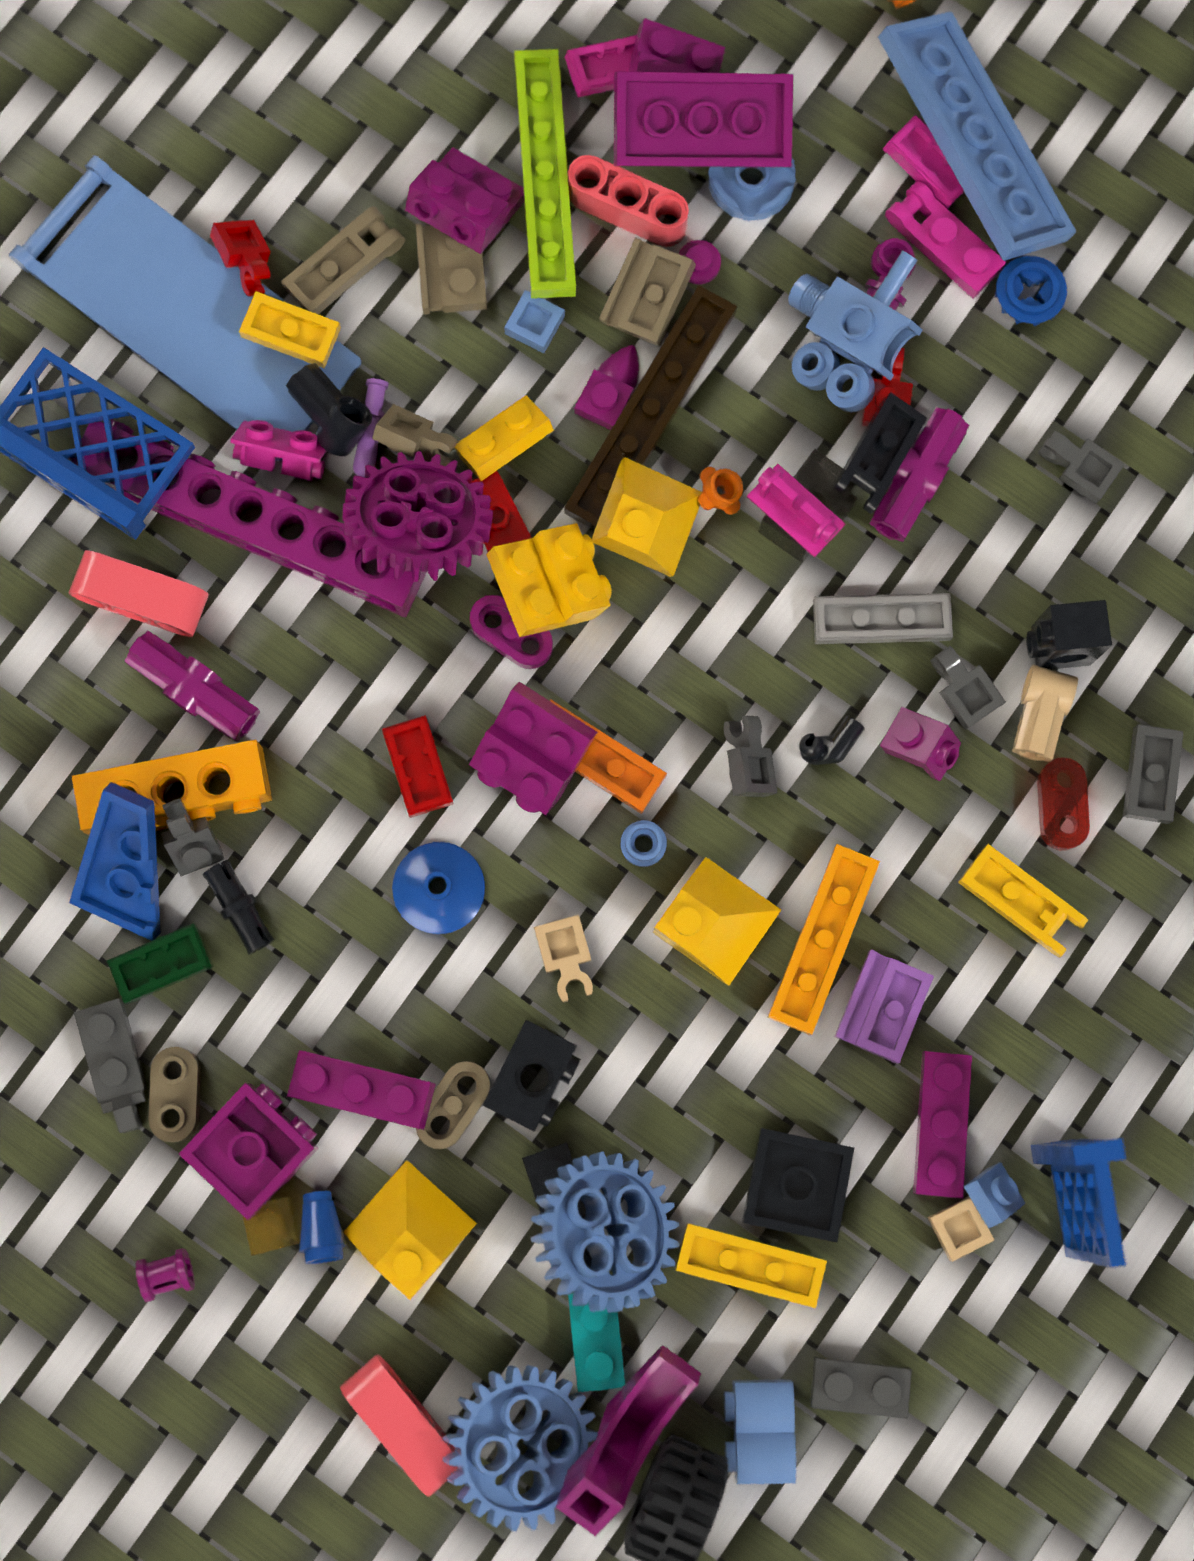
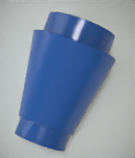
(320, 1229)

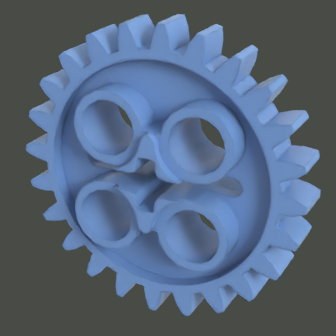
(568, 1234)
(489, 1420)

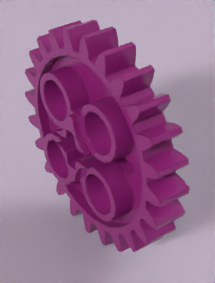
(417, 516)

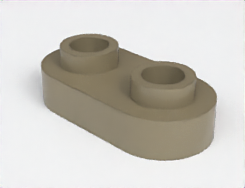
(176, 1094)
(454, 1105)

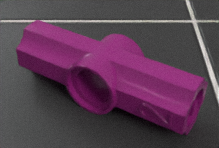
(919, 474)
(192, 686)

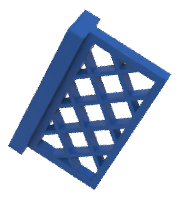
(75, 480)
(1085, 1197)

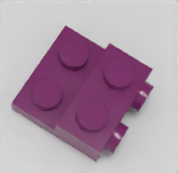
(671, 50)
(464, 199)
(532, 749)
(250, 1148)

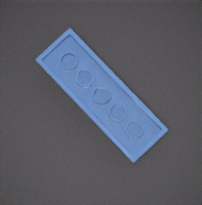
(977, 135)

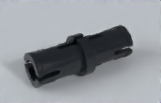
(238, 907)

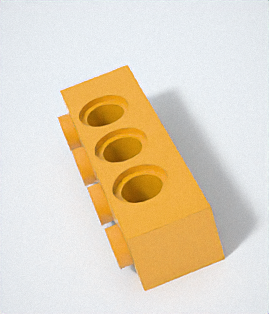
(150, 778)

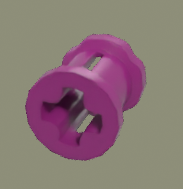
(165, 1275)

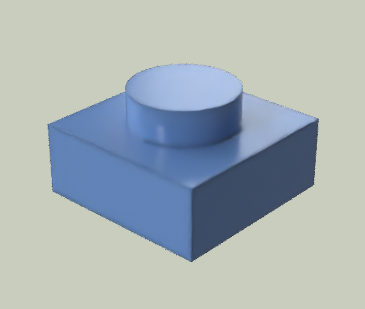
(534, 321)
(994, 1195)

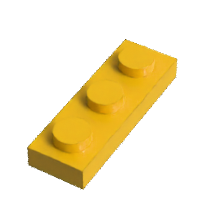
(751, 1265)

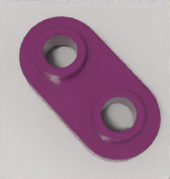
(505, 636)

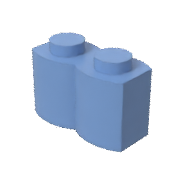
(762, 1431)

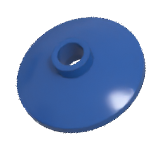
(443, 911)

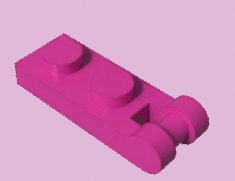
(945, 240)

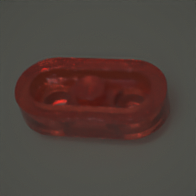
(1061, 802)

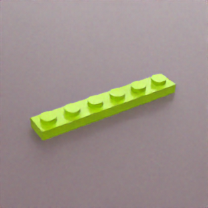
(544, 174)

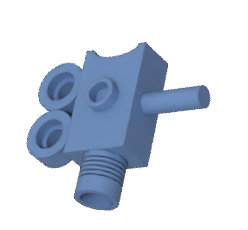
(854, 327)

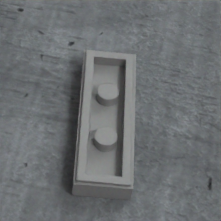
(882, 618)

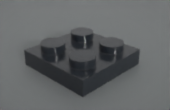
(798, 1185)

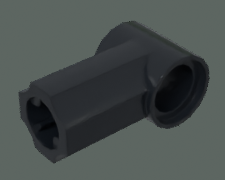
(338, 417)

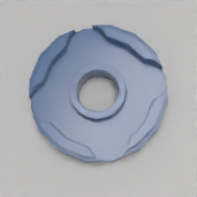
(748, 200)

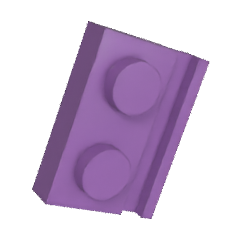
(884, 1006)

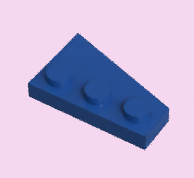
(120, 864)

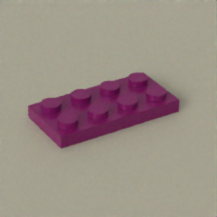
(703, 119)

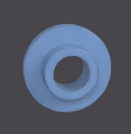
(649, 830)

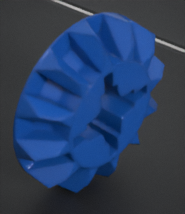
(1032, 272)

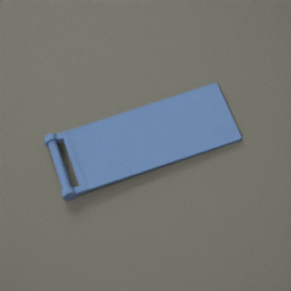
(169, 301)

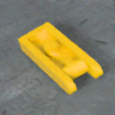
(1020, 898)

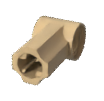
(1046, 701)

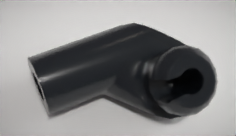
(832, 748)

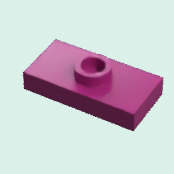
(594, 65)
(923, 160)

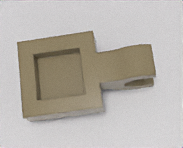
(411, 433)

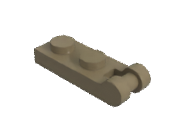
(342, 261)

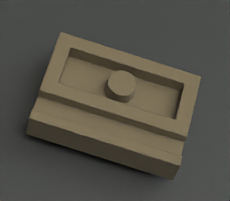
(449, 273)
(647, 291)

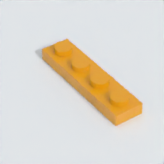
(823, 939)

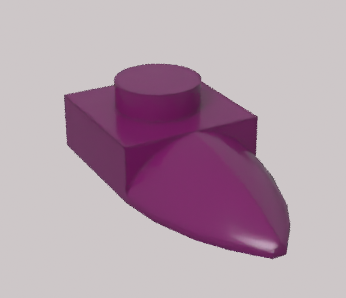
(609, 388)

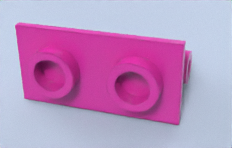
(260, 443)
(795, 509)

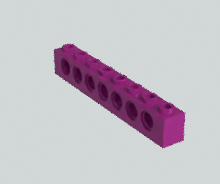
(263, 535)

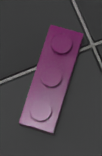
(361, 1090)
(942, 1124)

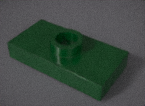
(160, 963)

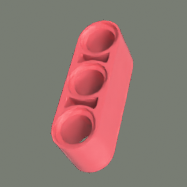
(618, 183)
(138, 593)
(400, 1423)

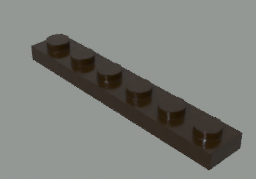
(654, 400)

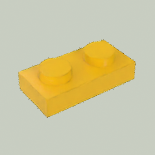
(289, 329)
(503, 438)

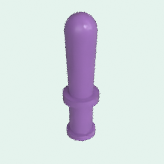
(367, 447)

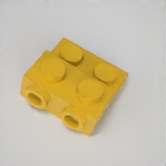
(550, 580)

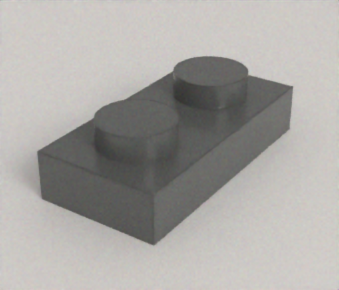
(1153, 774)
(860, 1387)

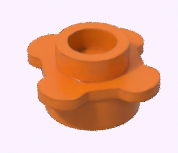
(730, 484)

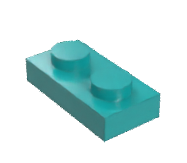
(596, 1348)

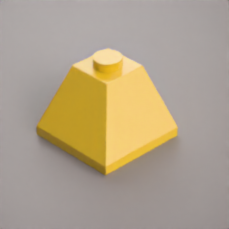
(647, 517)
(716, 921)
(409, 1229)

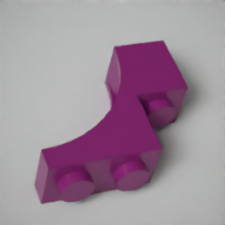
(630, 1425)

